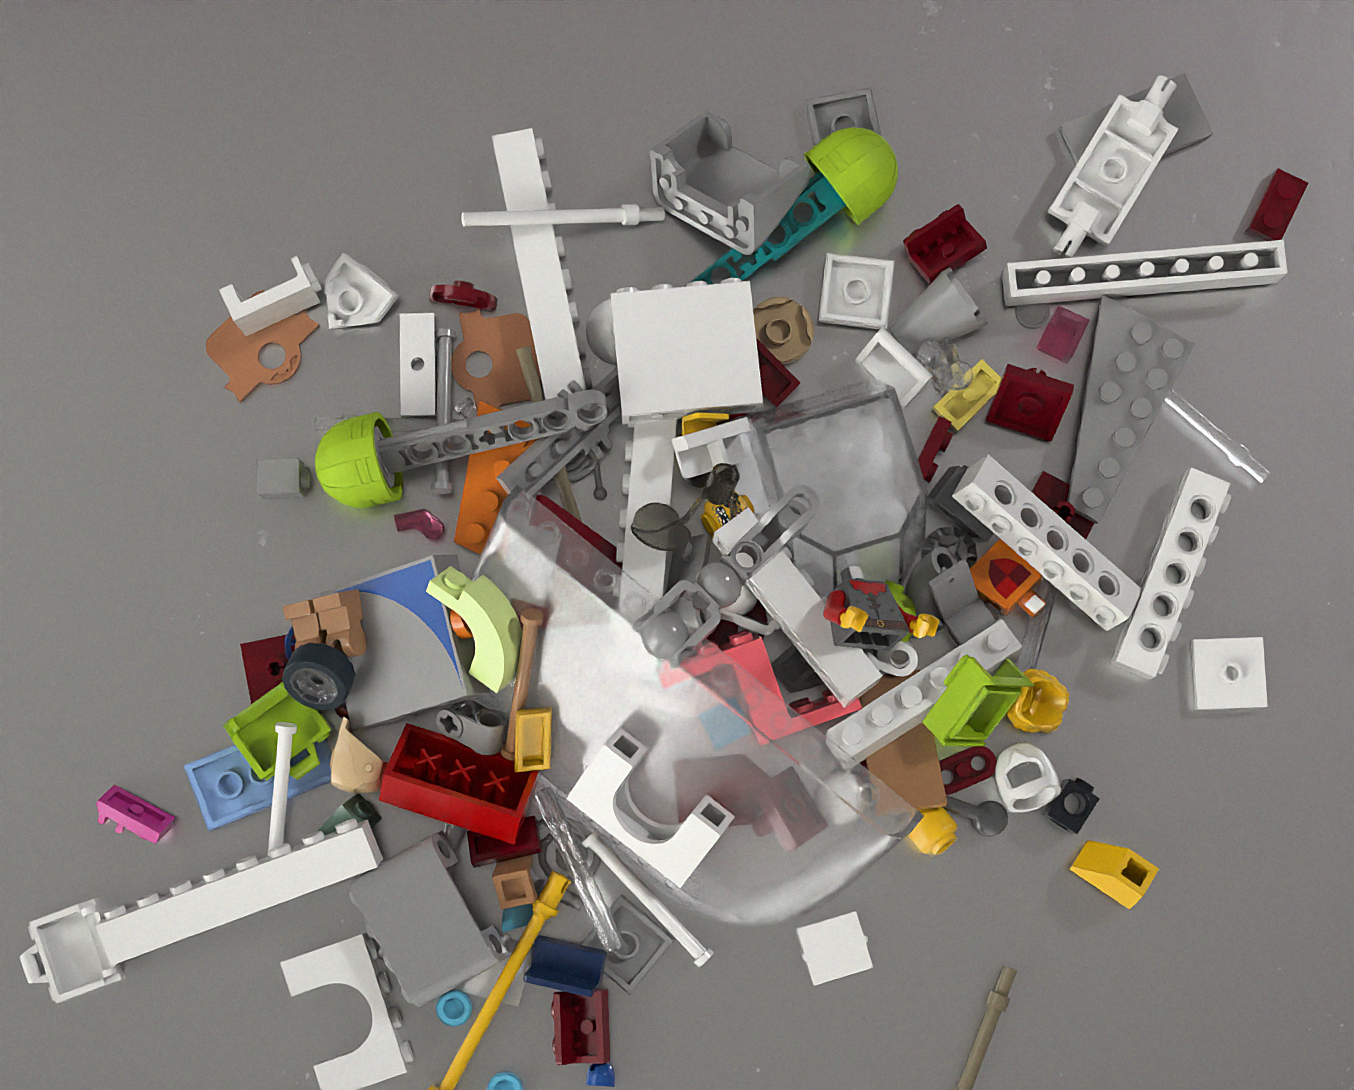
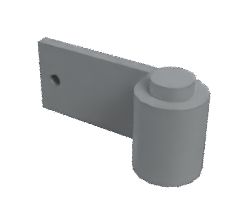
(685, 566)
(960, 605)

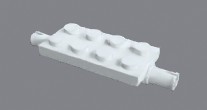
(1114, 169)

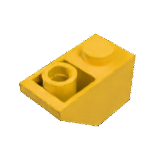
(1115, 871)

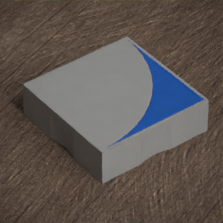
(411, 647)

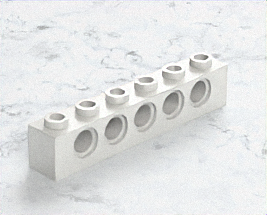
(1213, 496)
(1047, 542)

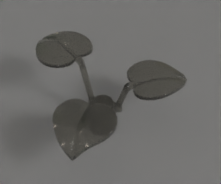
(660, 524)

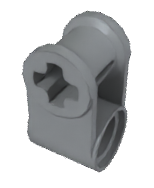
(476, 727)

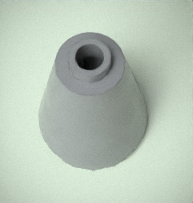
(938, 314)

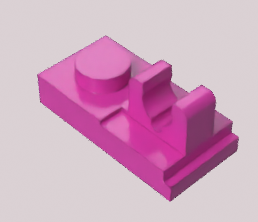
(133, 814)

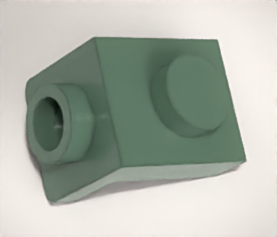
(355, 808)

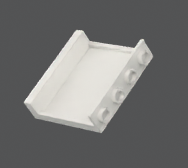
(686, 350)

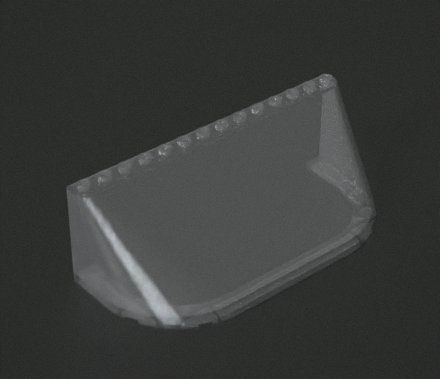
(800, 803)

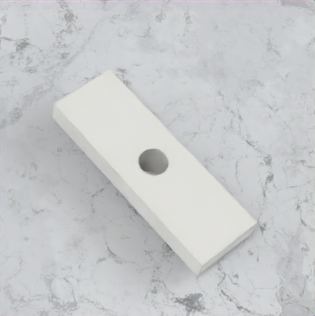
(416, 345)

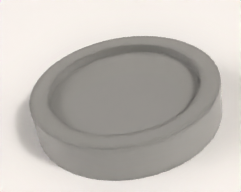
(1032, 315)

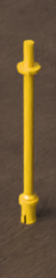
(543, 909)

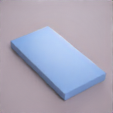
(232, 790)

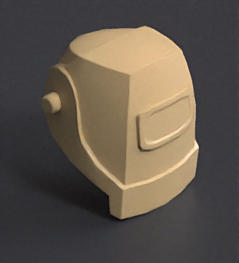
(353, 764)

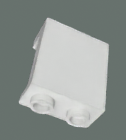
(274, 303)

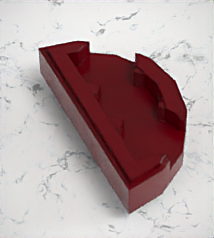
(463, 295)

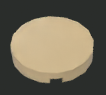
(783, 328)

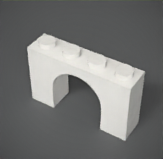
(606, 799)
(354, 964)

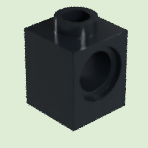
(1060, 816)

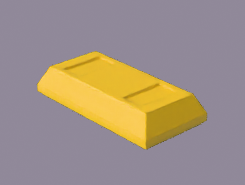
(533, 739)

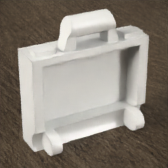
(70, 952)

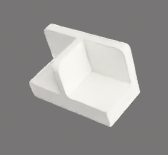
(704, 449)

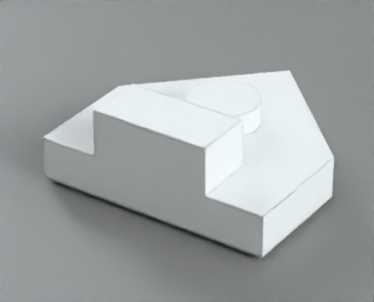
(355, 294)

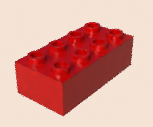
(457, 784)

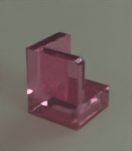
(1062, 334)

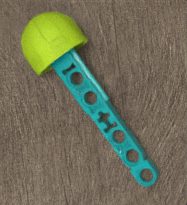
(852, 173)

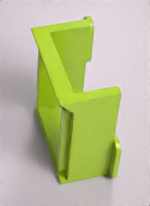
(974, 702)

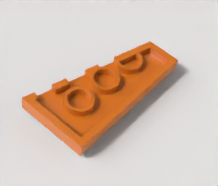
(482, 491)

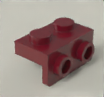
(943, 244)
(581, 1028)

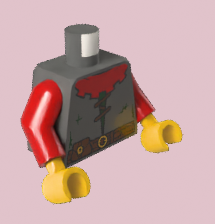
(868, 616)

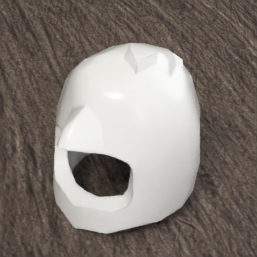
(1026, 778)

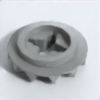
(949, 536)

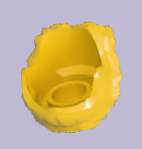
(1039, 705)

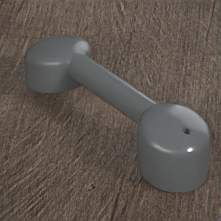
(987, 818)

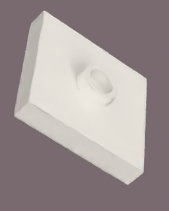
(856, 291)
(1229, 673)

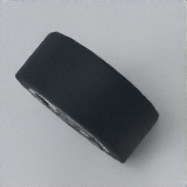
(318, 676)

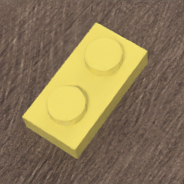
(963, 404)

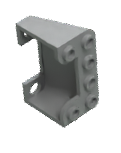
(424, 922)

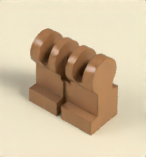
(329, 621)

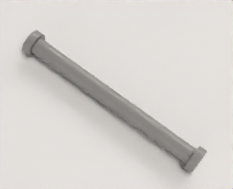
(445, 339)

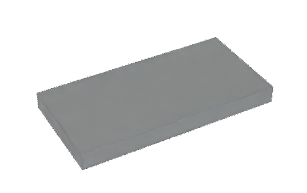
(1180, 111)

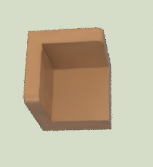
(514, 882)

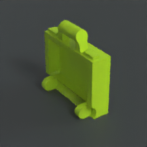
(256, 736)

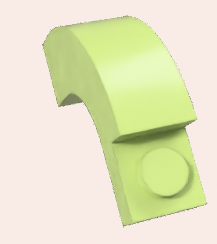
(491, 621)

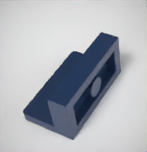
(566, 966)

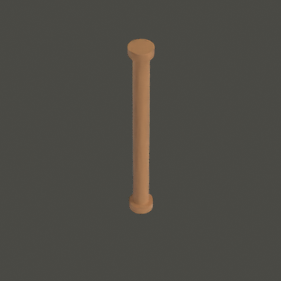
(531, 620)

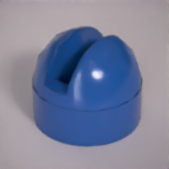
(600, 1075)

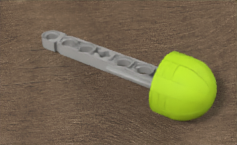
(364, 462)

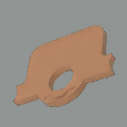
(499, 339)
(240, 353)

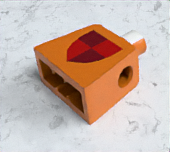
(1007, 581)

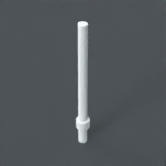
(628, 214)

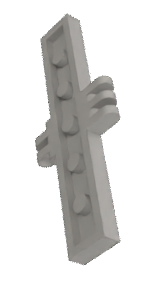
(553, 452)

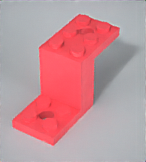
(750, 653)

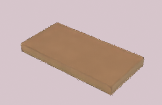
(910, 761)

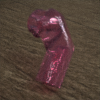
(423, 521)

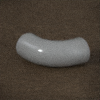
(923, 572)

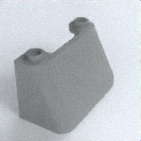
(721, 187)

